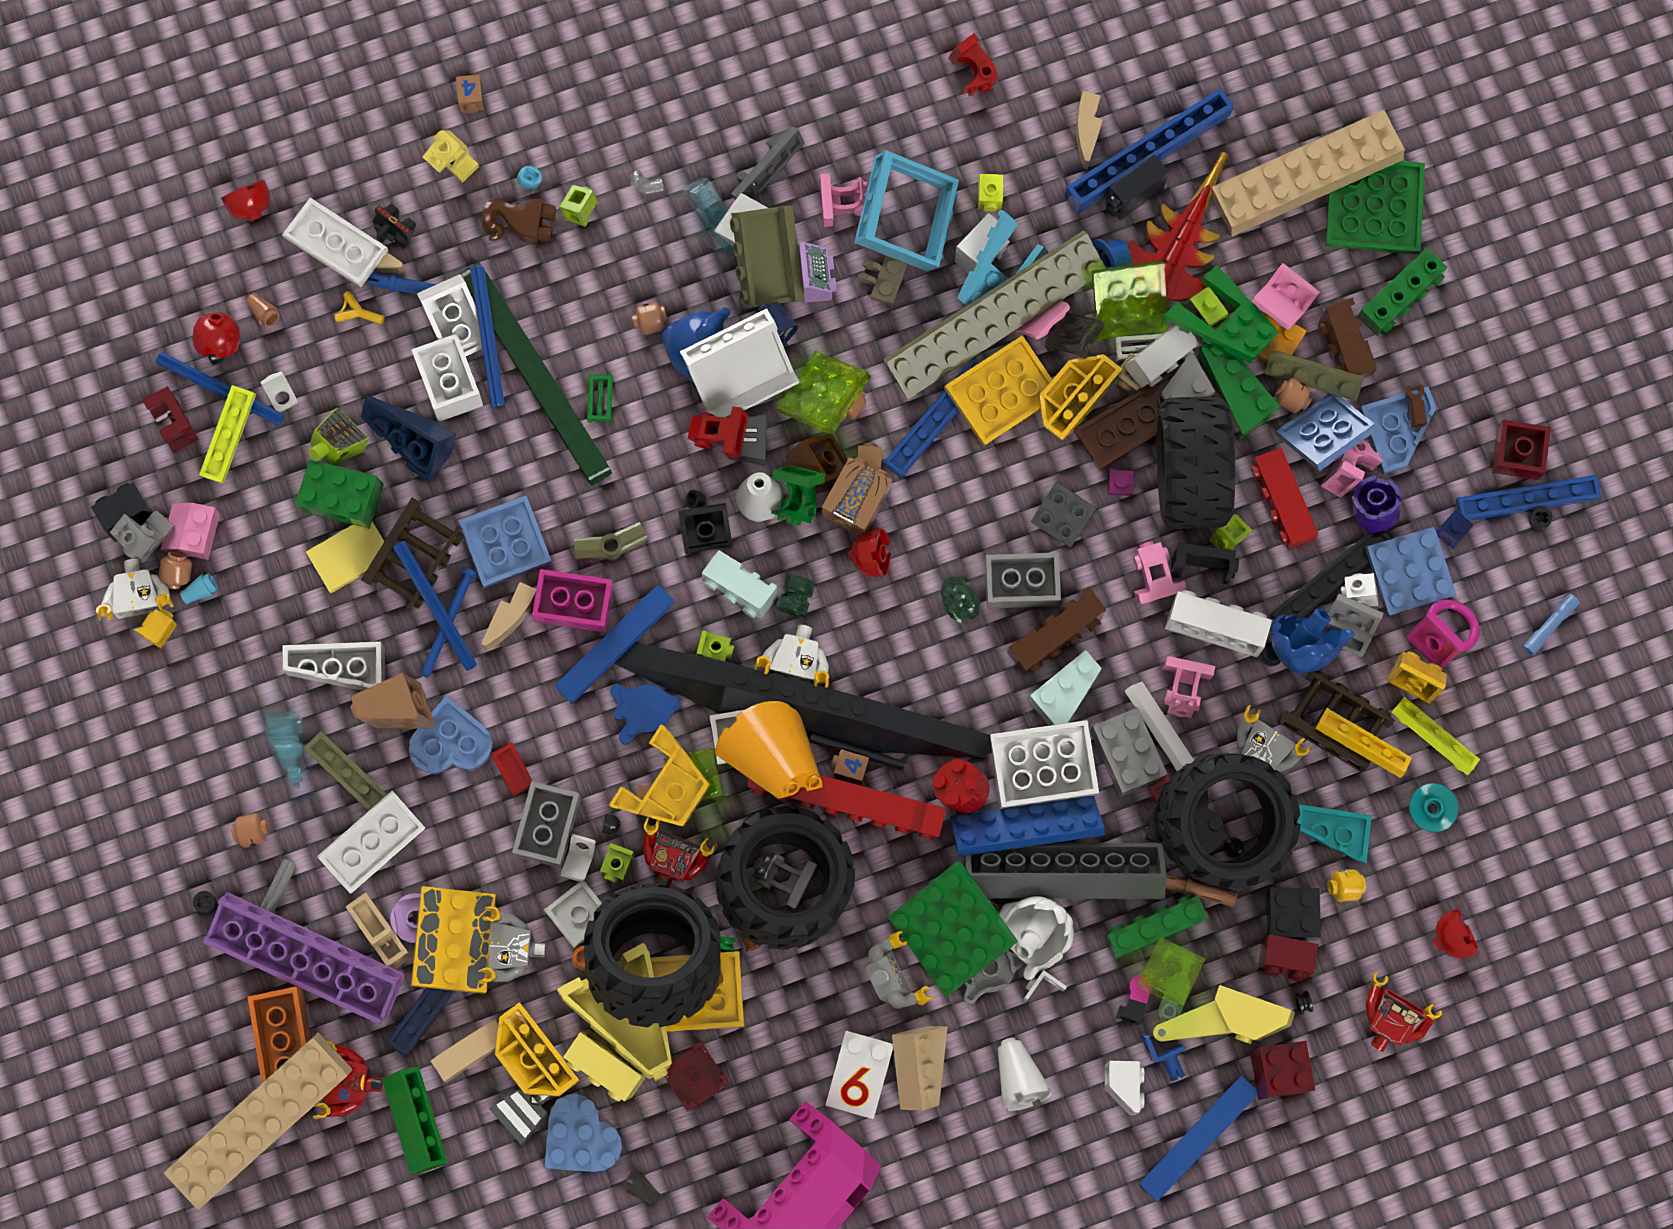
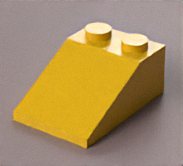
(1417, 677)

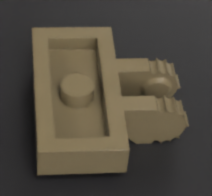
(888, 280)

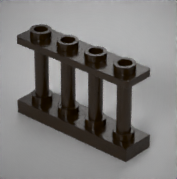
(401, 533)
(1294, 719)

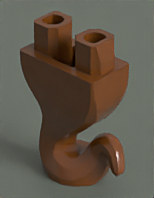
(522, 219)

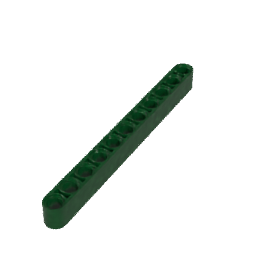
(542, 385)

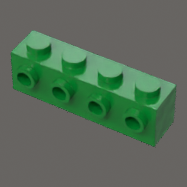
(1402, 292)
(1148, 930)
(414, 1120)

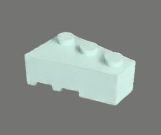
(739, 585)
(1064, 692)

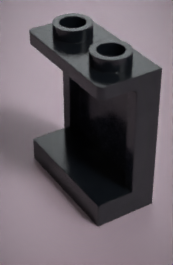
(1206, 558)

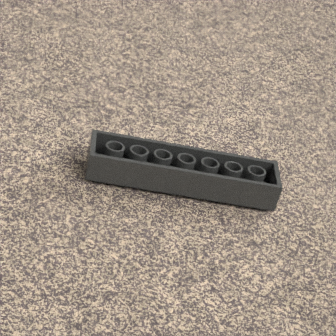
(1072, 871)

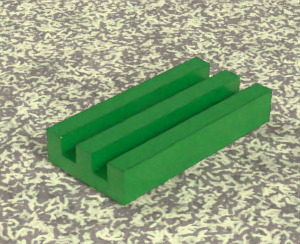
(599, 418)

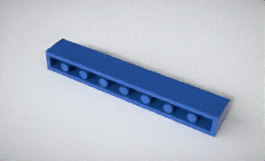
(1161, 142)

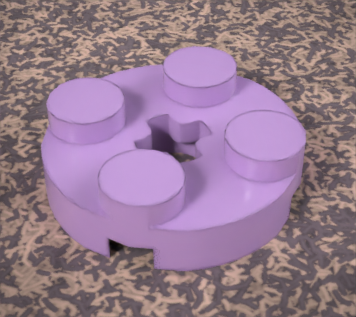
(400, 917)

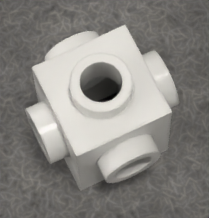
(1361, 589)

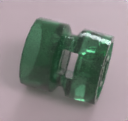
(795, 596)

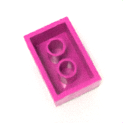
(573, 600)

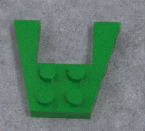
(1242, 334)

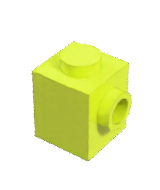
(990, 192)

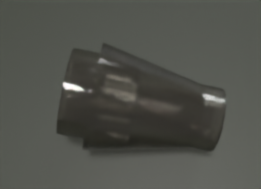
(640, 1187)

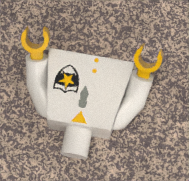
(134, 593)
(796, 658)

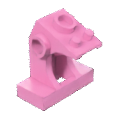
(831, 198)
(1344, 468)
(1151, 555)
(1186, 673)

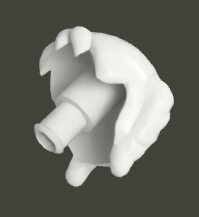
(1042, 932)

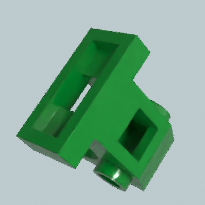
(796, 480)

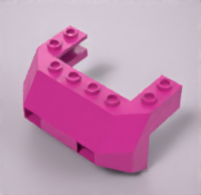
(819, 1188)

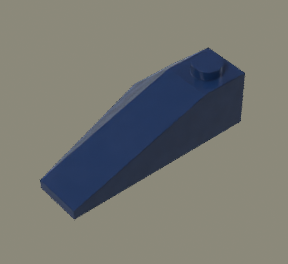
(417, 439)

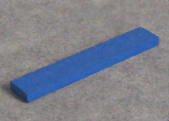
(924, 431)
(1529, 498)
(615, 644)
(1198, 1138)

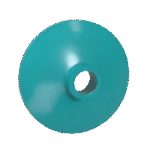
(1441, 799)

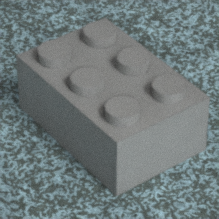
(1022, 580)
(1128, 752)
(546, 824)

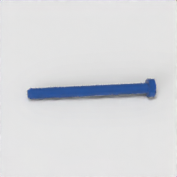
(468, 575)

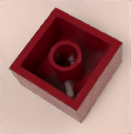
(1521, 449)
(1287, 957)
(1282, 1070)

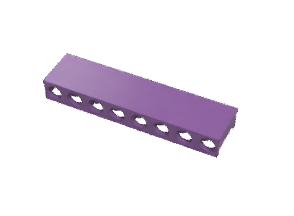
(304, 958)

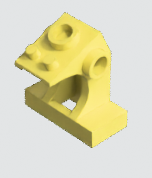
(447, 149)

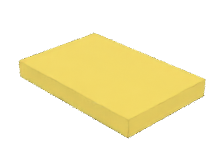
(345, 555)

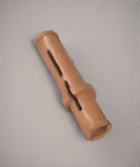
(1204, 891)

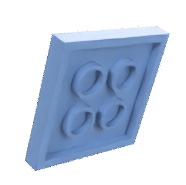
(1326, 430)
(505, 541)
(1410, 571)

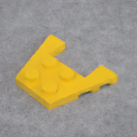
(674, 791)

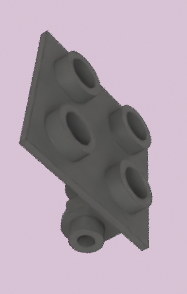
(1063, 514)

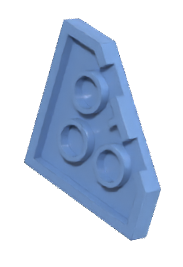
(1394, 434)

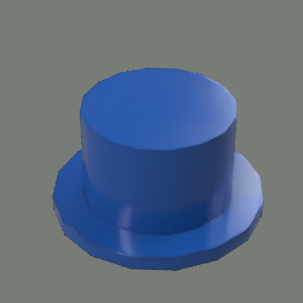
(1113, 253)

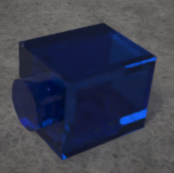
(1454, 529)

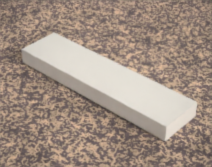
(1159, 725)

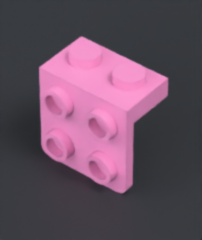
(1285, 297)
(1041, 324)

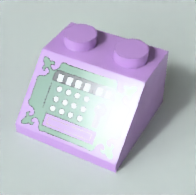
(815, 272)

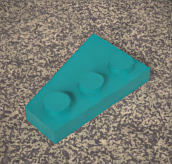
(1338, 830)

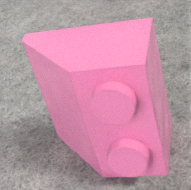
(193, 530)

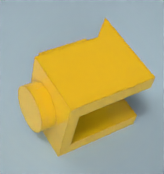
(157, 627)

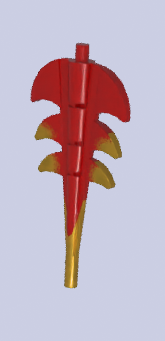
(1177, 246)

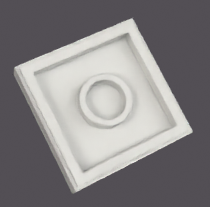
(573, 912)

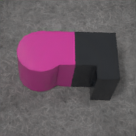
(1135, 1004)

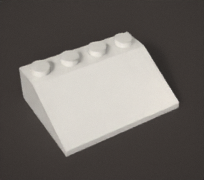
(1043, 764)

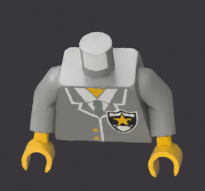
(1267, 744)
(509, 947)
(888, 977)

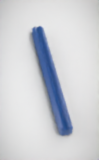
(487, 336)
(215, 386)
(435, 606)

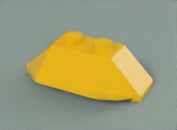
(1076, 393)
(531, 1056)

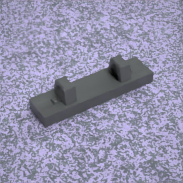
(779, 154)

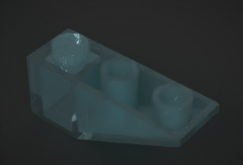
(707, 206)
(283, 736)

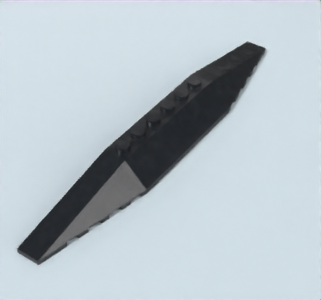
(823, 710)

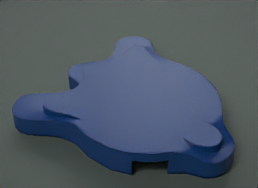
(642, 709)

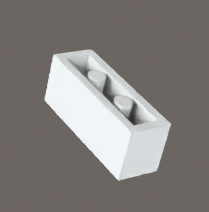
(1161, 356)

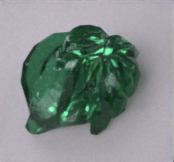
(959, 599)

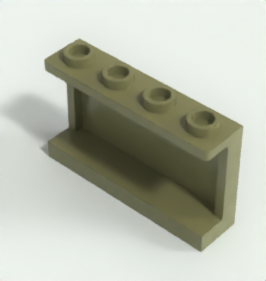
(767, 256)

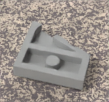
(1188, 381)

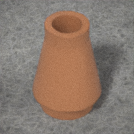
(264, 311)

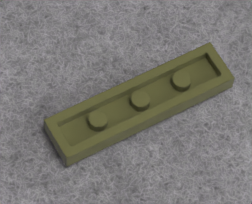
(1314, 375)
(344, 771)

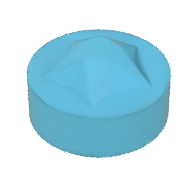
(529, 178)

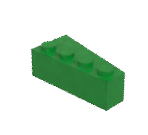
(1240, 389)

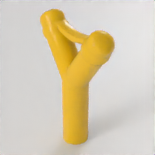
(357, 311)

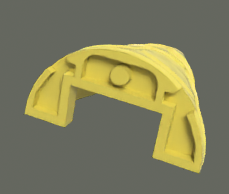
(641, 1046)

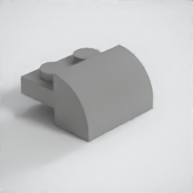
(1355, 616)

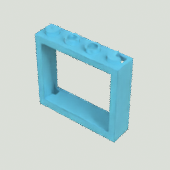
(873, 202)

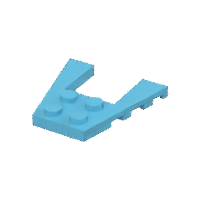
(985, 275)

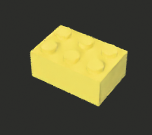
(603, 1065)

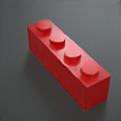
(1284, 499)

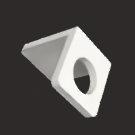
(274, 385)
(578, 859)
(1031, 986)

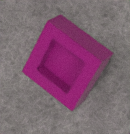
(1120, 482)

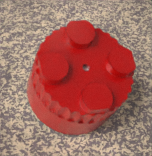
(961, 786)

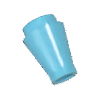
(200, 588)

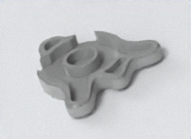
(993, 977)

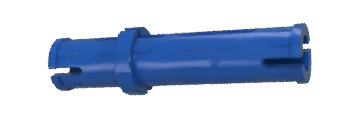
(397, 283)

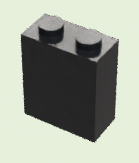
(1136, 188)

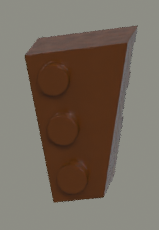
(1346, 340)

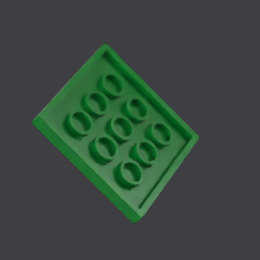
(1379, 211)
(953, 929)

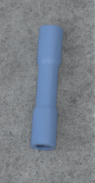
(1540, 636)

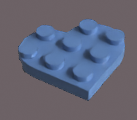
(454, 741)
(579, 1138)

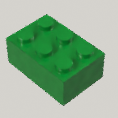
(339, 494)

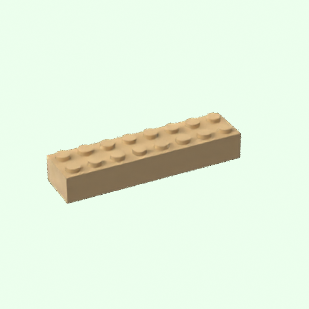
(1307, 173)
(258, 1121)

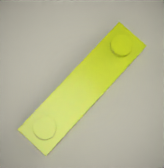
(227, 434)
(1436, 736)

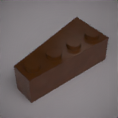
(1057, 632)

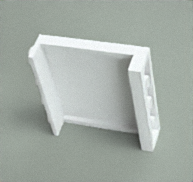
(740, 365)

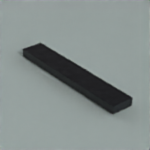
(1330, 578)

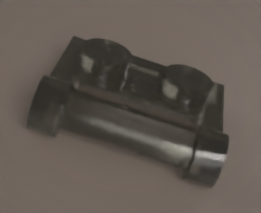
(1075, 328)

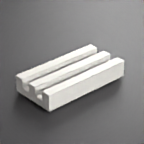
(1132, 339)

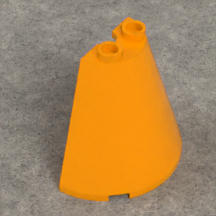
(771, 749)

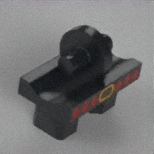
(390, 227)

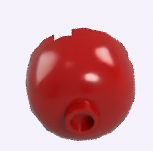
(248, 201)
(216, 335)
(870, 553)
(1455, 936)

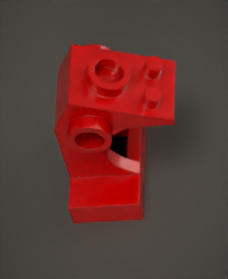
(983, 68)
(730, 431)

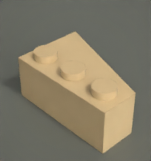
(919, 1066)

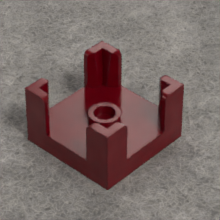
(180, 431)
(695, 1077)

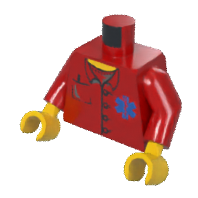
(351, 1090)

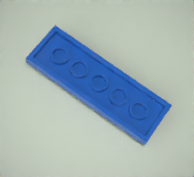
(1026, 826)

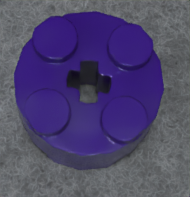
(1376, 504)

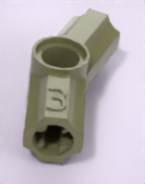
(595, 546)

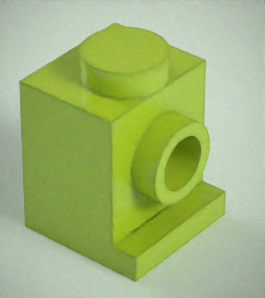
(578, 205)
(706, 642)
(617, 853)

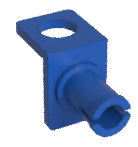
(1168, 1057)

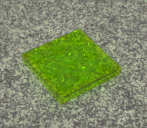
(1130, 299)
(824, 392)

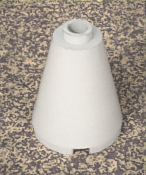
(759, 496)
(1020, 1077)

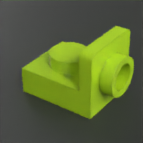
(1231, 534)

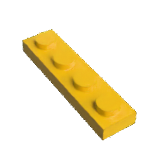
(1363, 743)

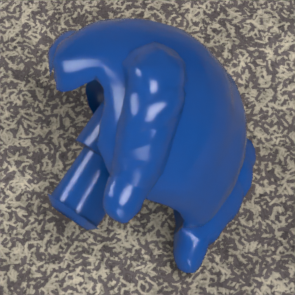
(689, 331)
(1303, 645)

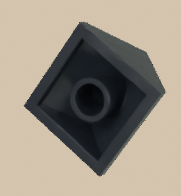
(705, 528)

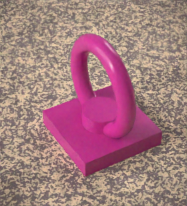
(1437, 640)

